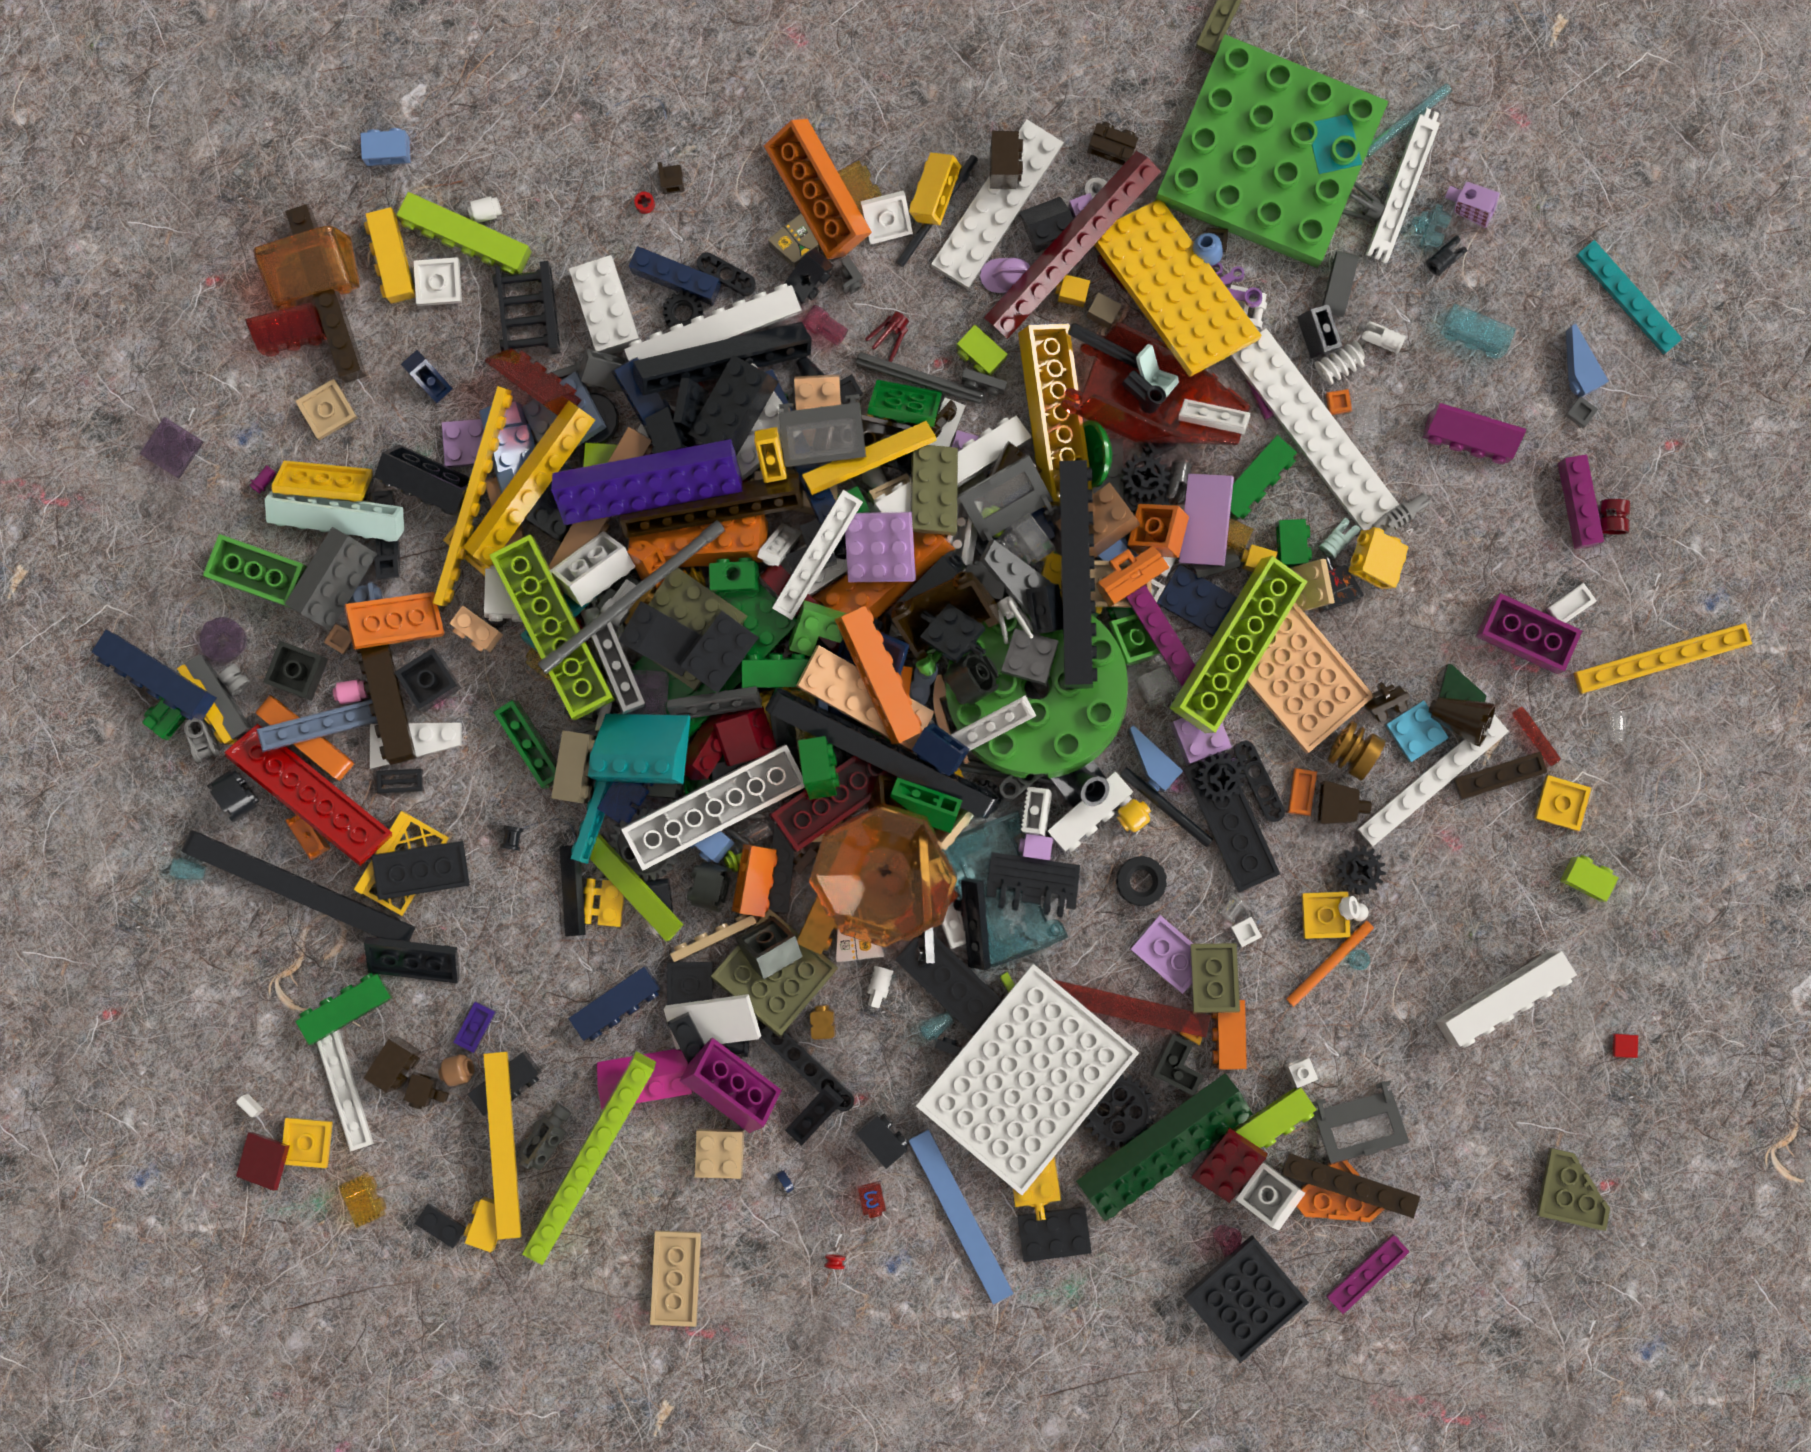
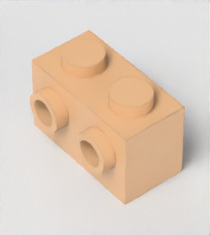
(472, 626)

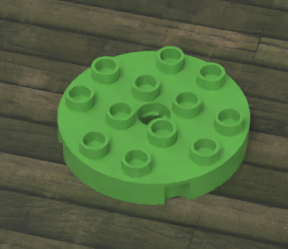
(1068, 724)

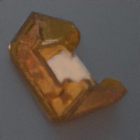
(307, 265)

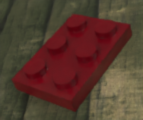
(1229, 1165)

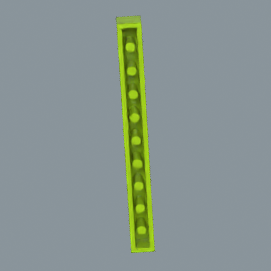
(589, 1158)

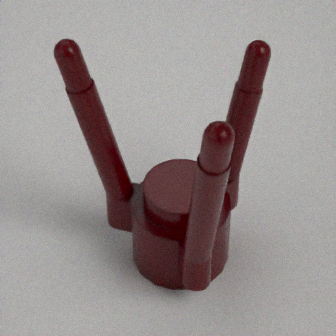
(894, 324)

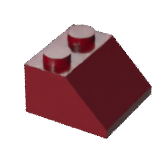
(745, 735)

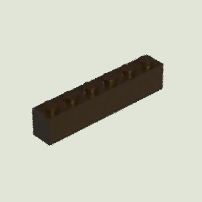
(387, 704)

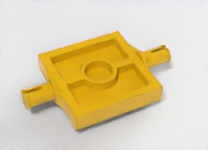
(1041, 1191)

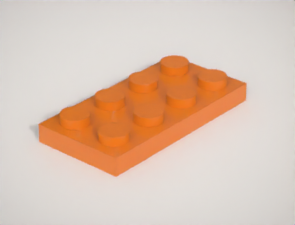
(393, 620)

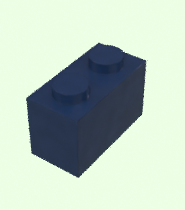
(940, 749)

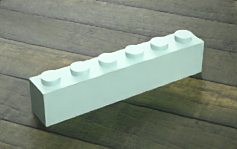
(349, 517)

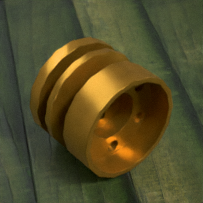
(1357, 751)

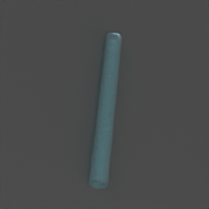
(1408, 119)

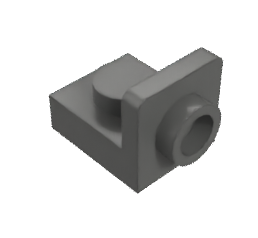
(850, 271)

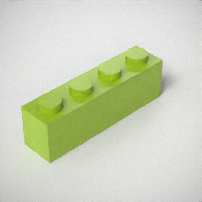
(1277, 1118)

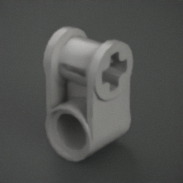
(201, 740)

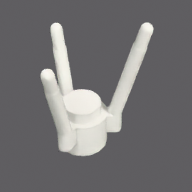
(1010, 608)

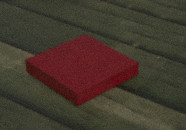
(262, 1161)

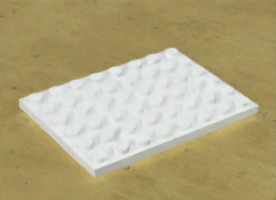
(1027, 1079)

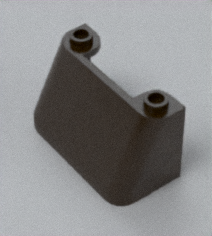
(962, 592)

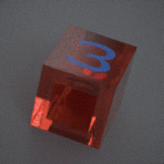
(872, 1199)

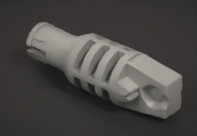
(1401, 514)

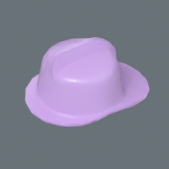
(1002, 273)

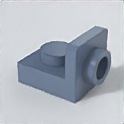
(366, 593)

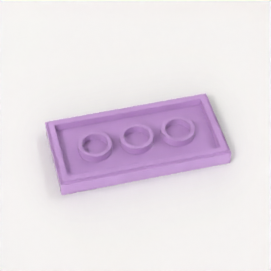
(1208, 522)

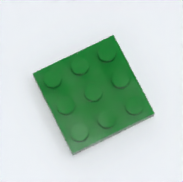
(904, 403)

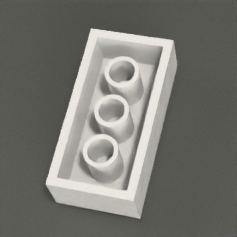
(604, 305)

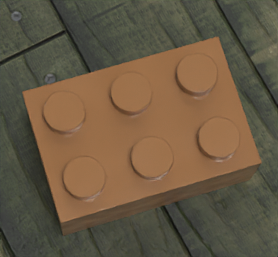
(1110, 519)

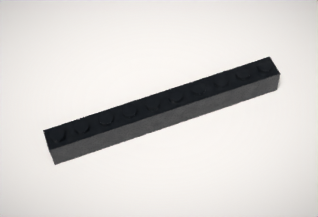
(1076, 575)

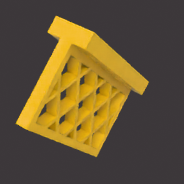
(398, 829)

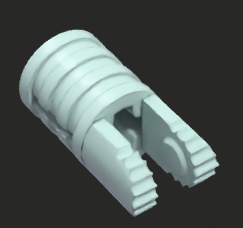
(1337, 541)

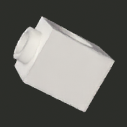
(1301, 1072)

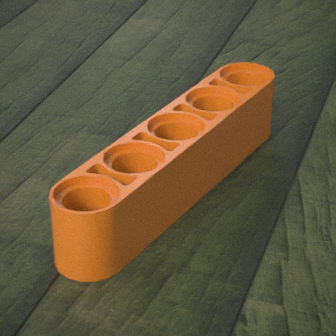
(317, 749)

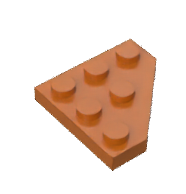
(1331, 1205)

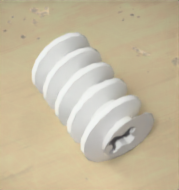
(1340, 362)

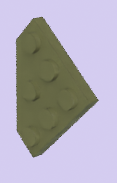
(1570, 1193)

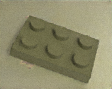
(1214, 978)

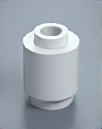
(484, 209)

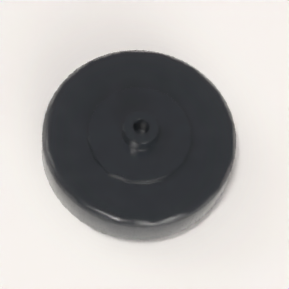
(610, 417)

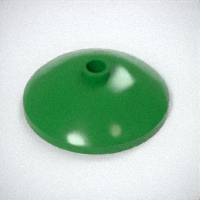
(1098, 450)

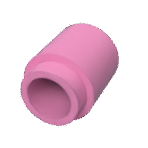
(350, 691)

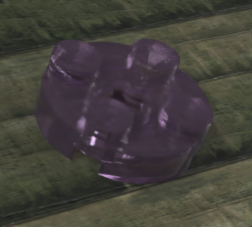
(213, 630)

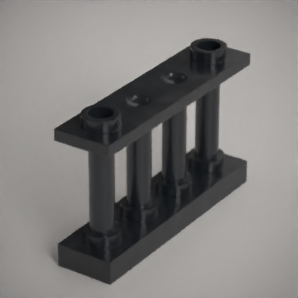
(545, 297)

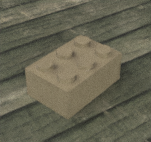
(572, 768)

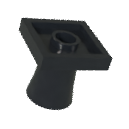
(1084, 785)

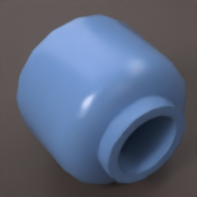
(1208, 248)

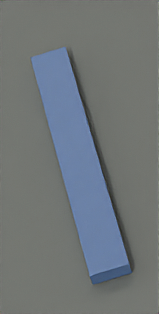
(961, 1216)

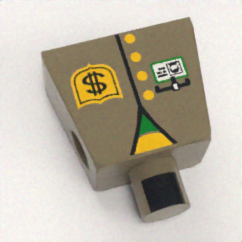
(793, 241)

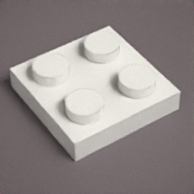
(887, 217)
(437, 281)

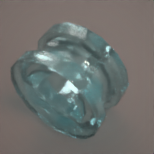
(1366, 958)

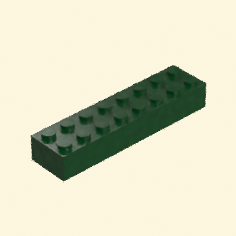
(1164, 1147)

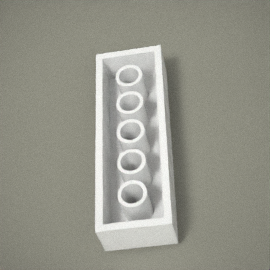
(1506, 998)

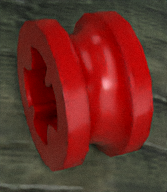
(644, 210)
(834, 1261)

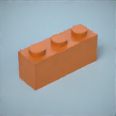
(754, 880)
(1230, 1039)

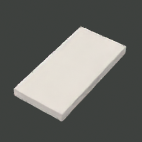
(720, 1018)

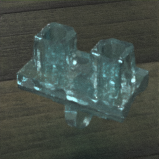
(1437, 218)

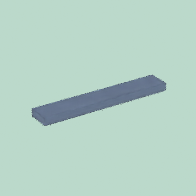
(315, 726)

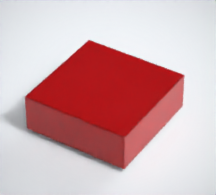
(1625, 1045)

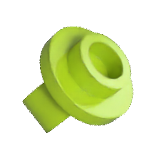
(732, 861)

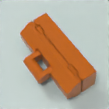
(1125, 581)

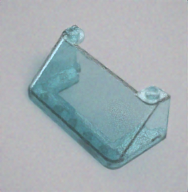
(971, 859)

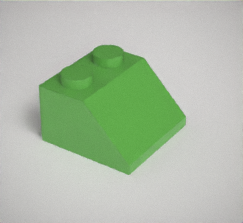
(1133, 640)

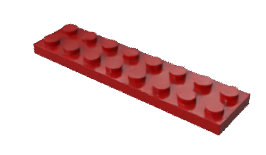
(310, 797)

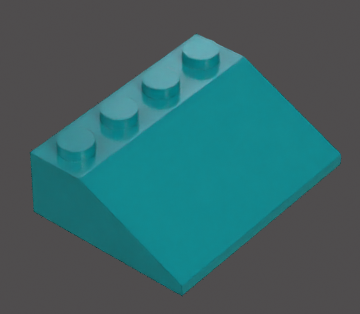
(640, 749)

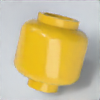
(1134, 815)

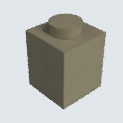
(1104, 311)

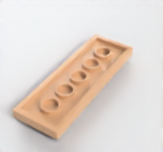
(842, 687)

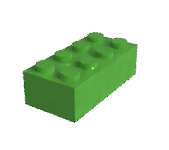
(253, 570)

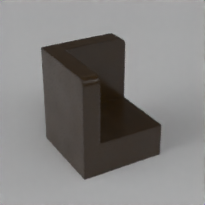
(671, 178)

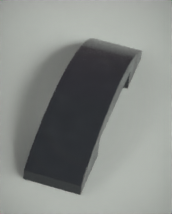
(388, 553)

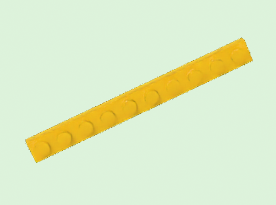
(476, 488)

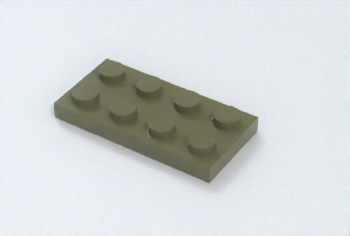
(934, 490)

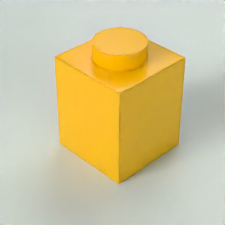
(1073, 290)
(1253, 555)

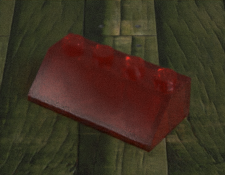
(533, 379)

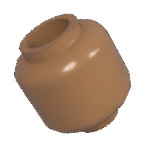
(456, 1070)

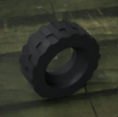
(1158, 881)

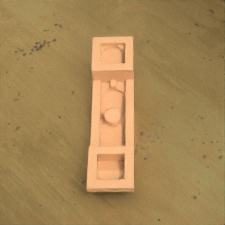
(938, 697)

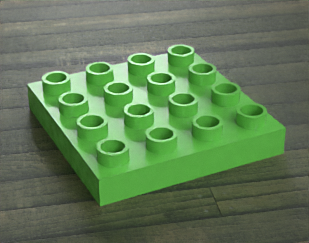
(1251, 155)

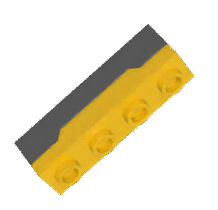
(224, 713)

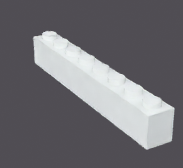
(722, 325)
(972, 461)

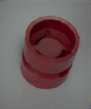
(1615, 524)

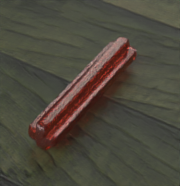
(1536, 736)

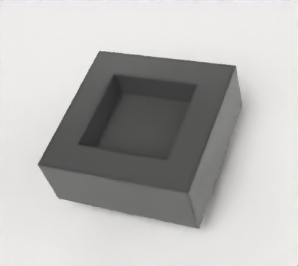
(1581, 412)

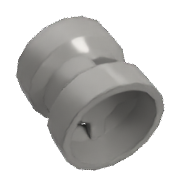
(233, 679)

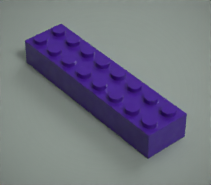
(647, 482)

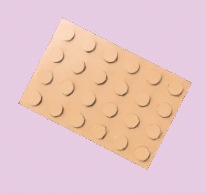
(1307, 682)

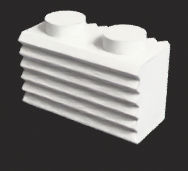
(1036, 811)

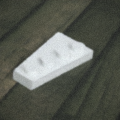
(426, 739)

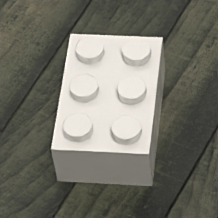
(592, 568)

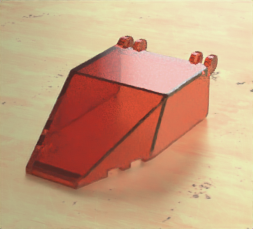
(1119, 410)

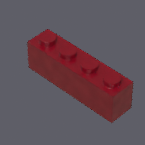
(704, 750)

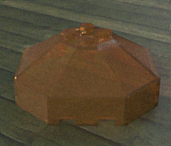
(889, 906)

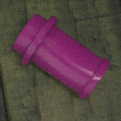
(262, 479)

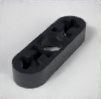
(743, 276)

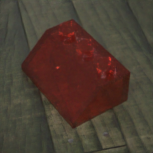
(286, 329)

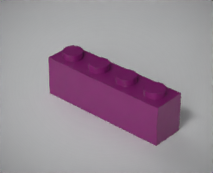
(1580, 501)

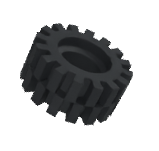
(678, 300)

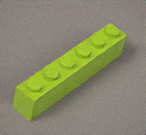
(464, 234)

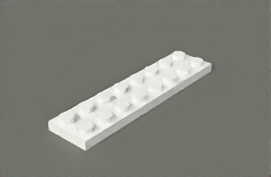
(995, 211)

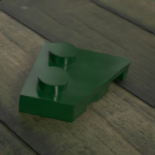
(1458, 686)

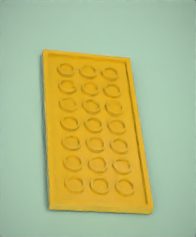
(1176, 288)

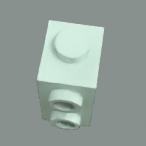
(1150, 371)

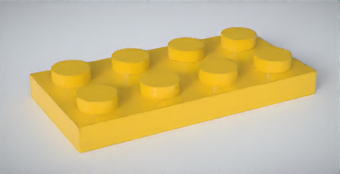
(322, 481)

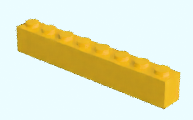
(529, 483)

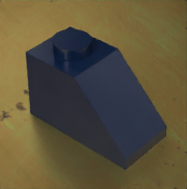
(426, 376)

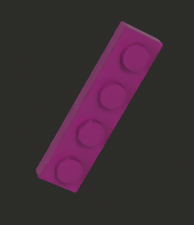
(1367, 1273)

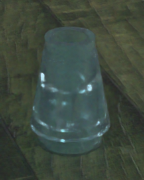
(186, 870)
(935, 1026)

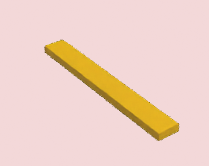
(1662, 658)
(502, 1145)

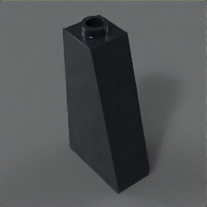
(942, 571)

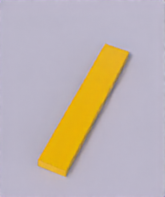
(876, 455)

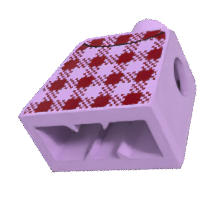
(1474, 202)

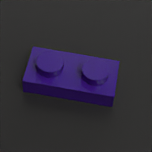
(474, 1027)

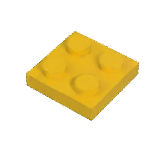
(1562, 803)
(1322, 915)
(308, 1142)

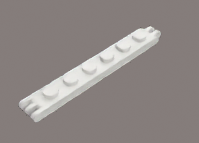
(1403, 185)

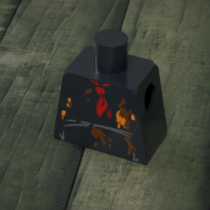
(1343, 586)

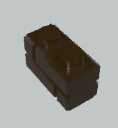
(1112, 143)

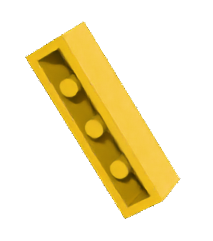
(390, 255)

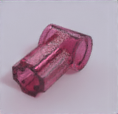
(820, 323)
(1234, 1241)

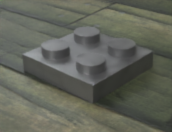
(1029, 657)

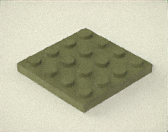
(692, 606)
(780, 996)

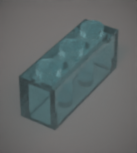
(1477, 331)

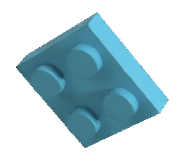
(1416, 731)

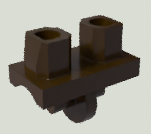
(1386, 698)

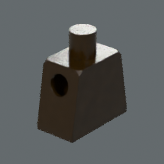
(1340, 804)

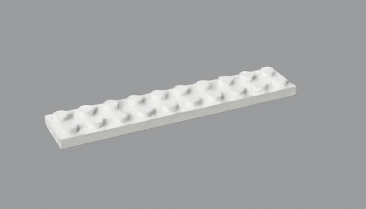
(1314, 431)

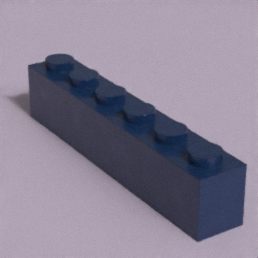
(154, 675)

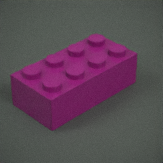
(1529, 633)

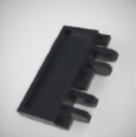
(1032, 879)

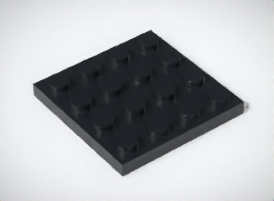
(1245, 1299)

